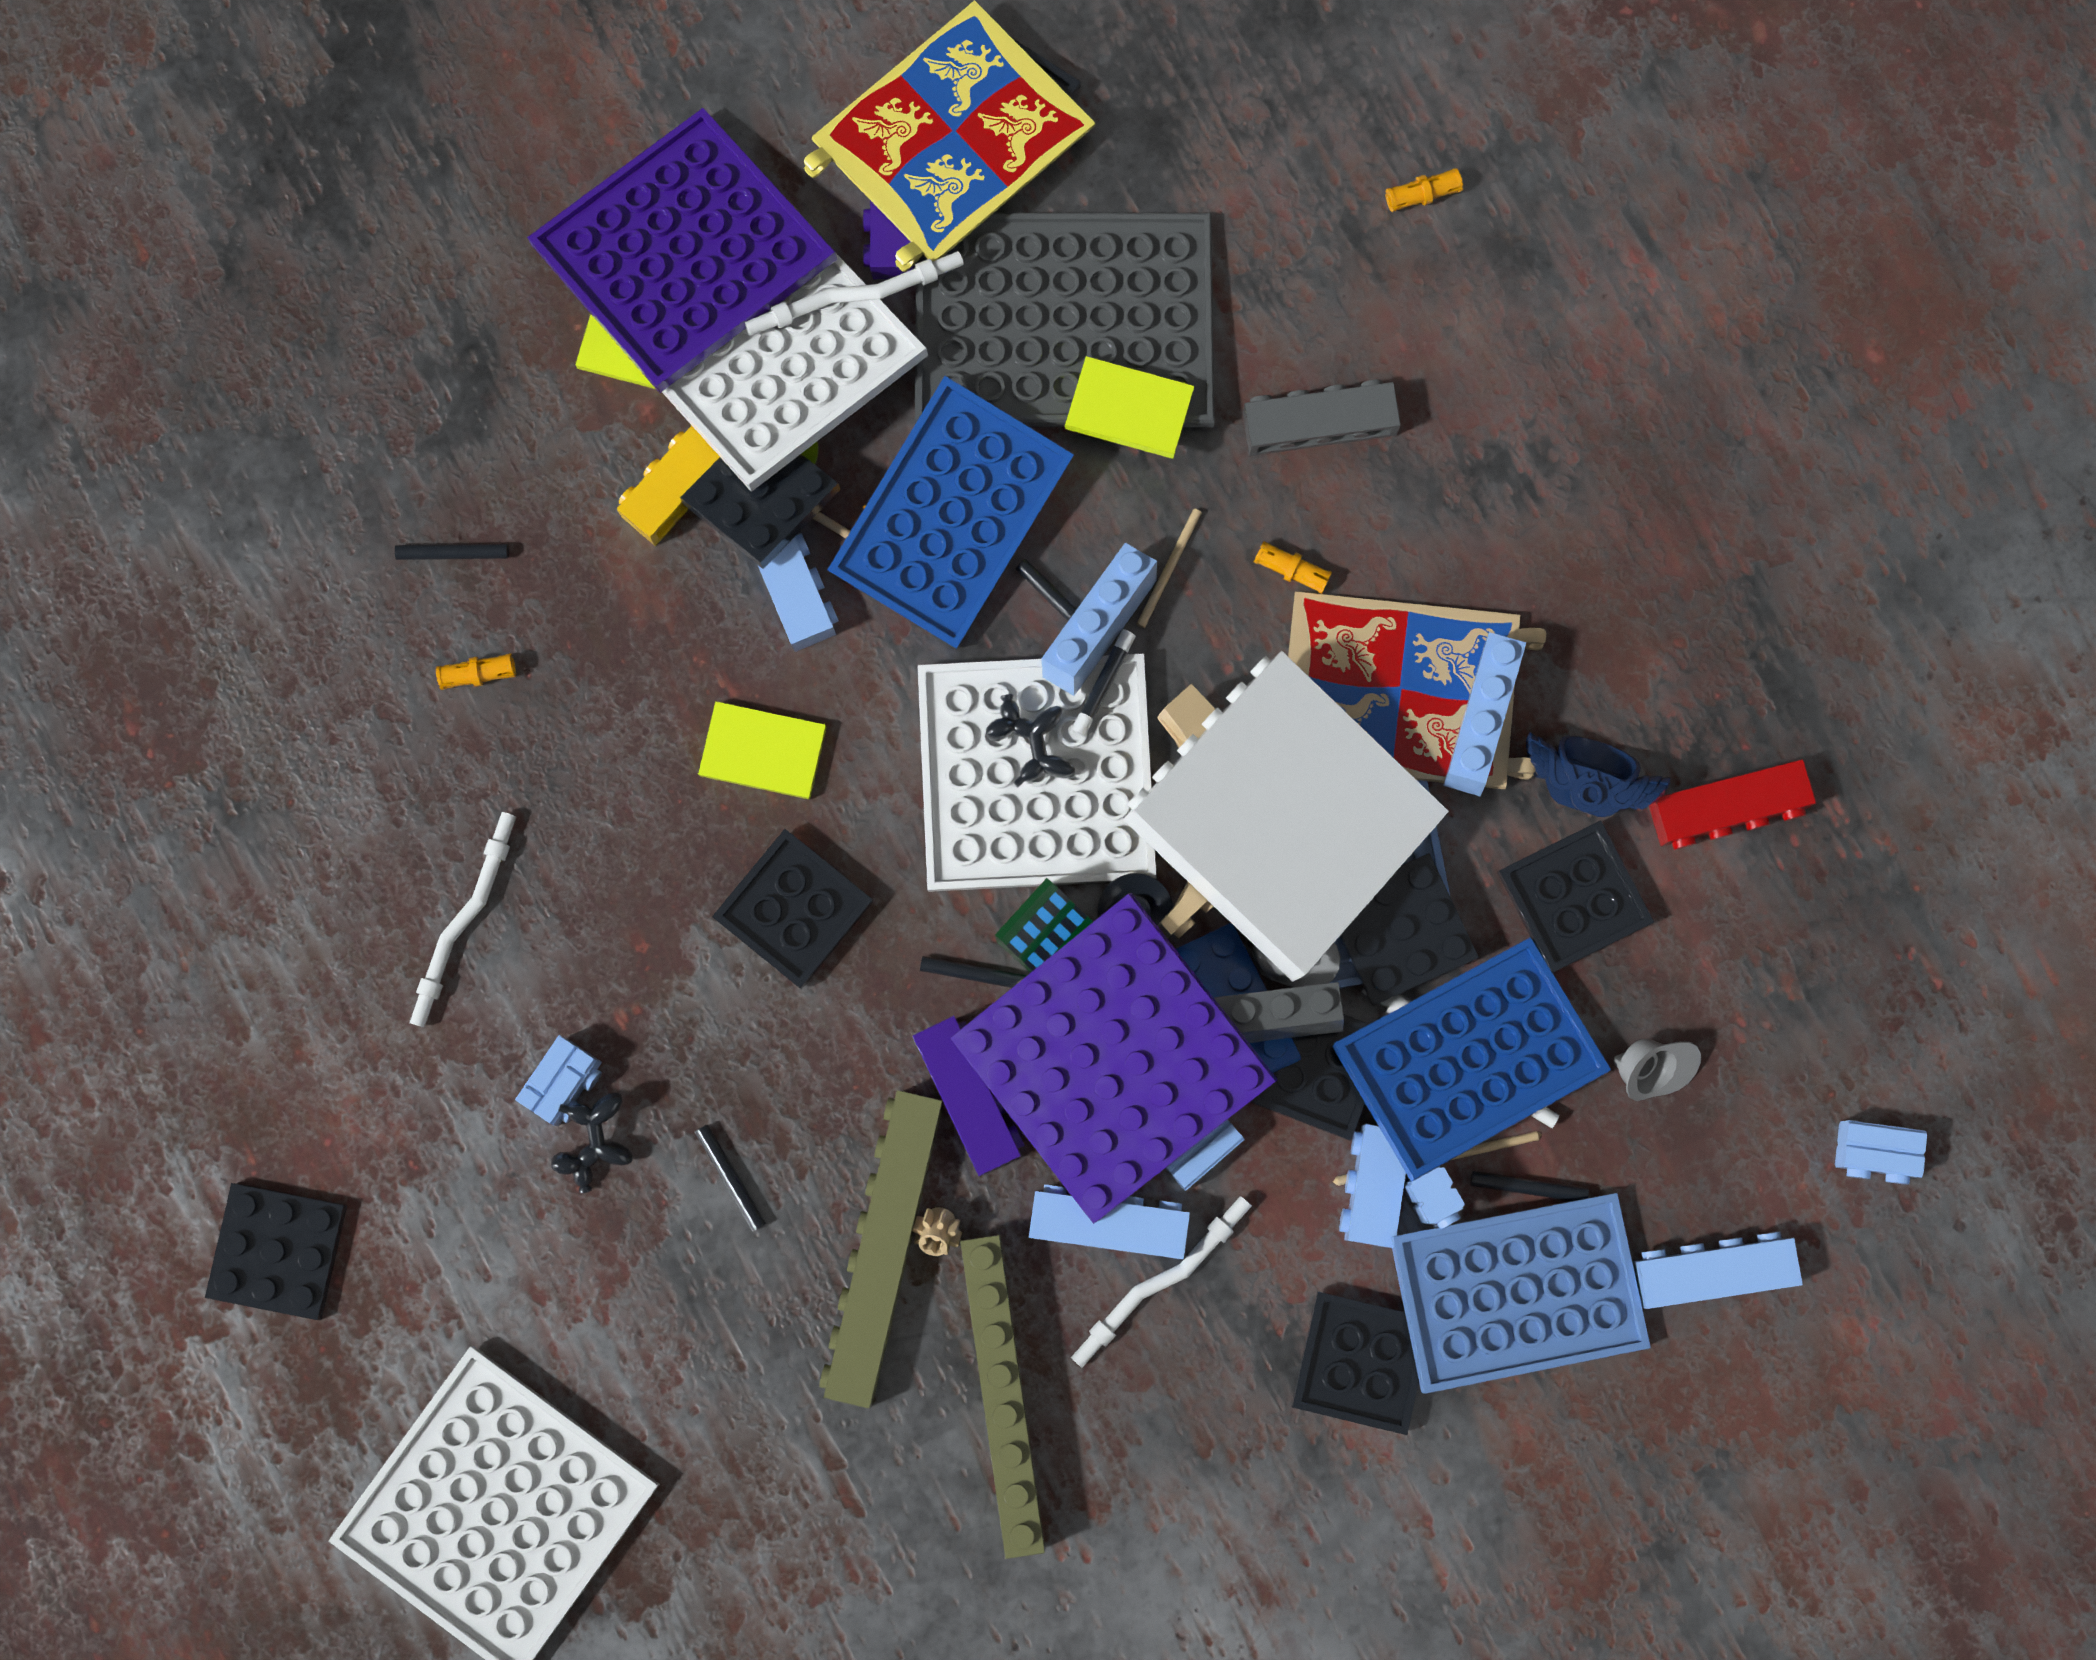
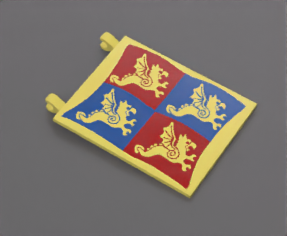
(951, 134)

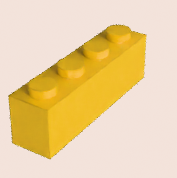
(656, 502)

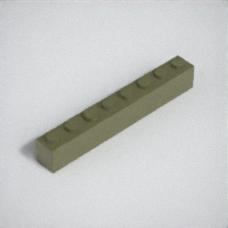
(882, 1250)
(1003, 1397)

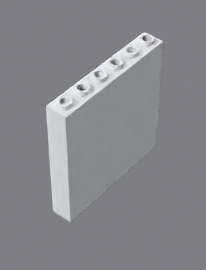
(1285, 815)

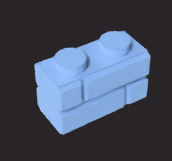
(559, 1080)
(1880, 1150)
(1205, 1155)
(1434, 1198)

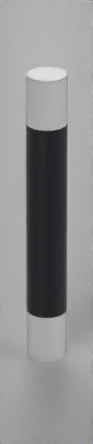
(1103, 682)

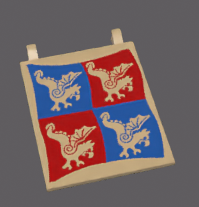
(1405, 673)

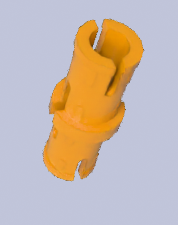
(1424, 190)
(1292, 567)
(475, 671)

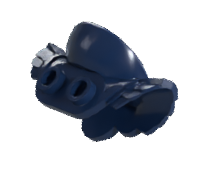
(1593, 775)

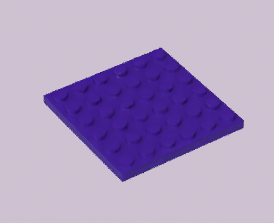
(682, 249)
(1113, 1058)

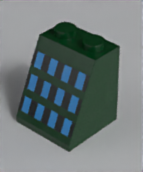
(1041, 926)

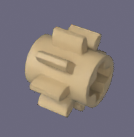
(937, 1231)

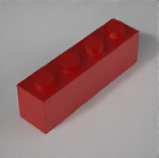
(1731, 804)

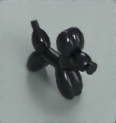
(1034, 731)
(598, 1147)

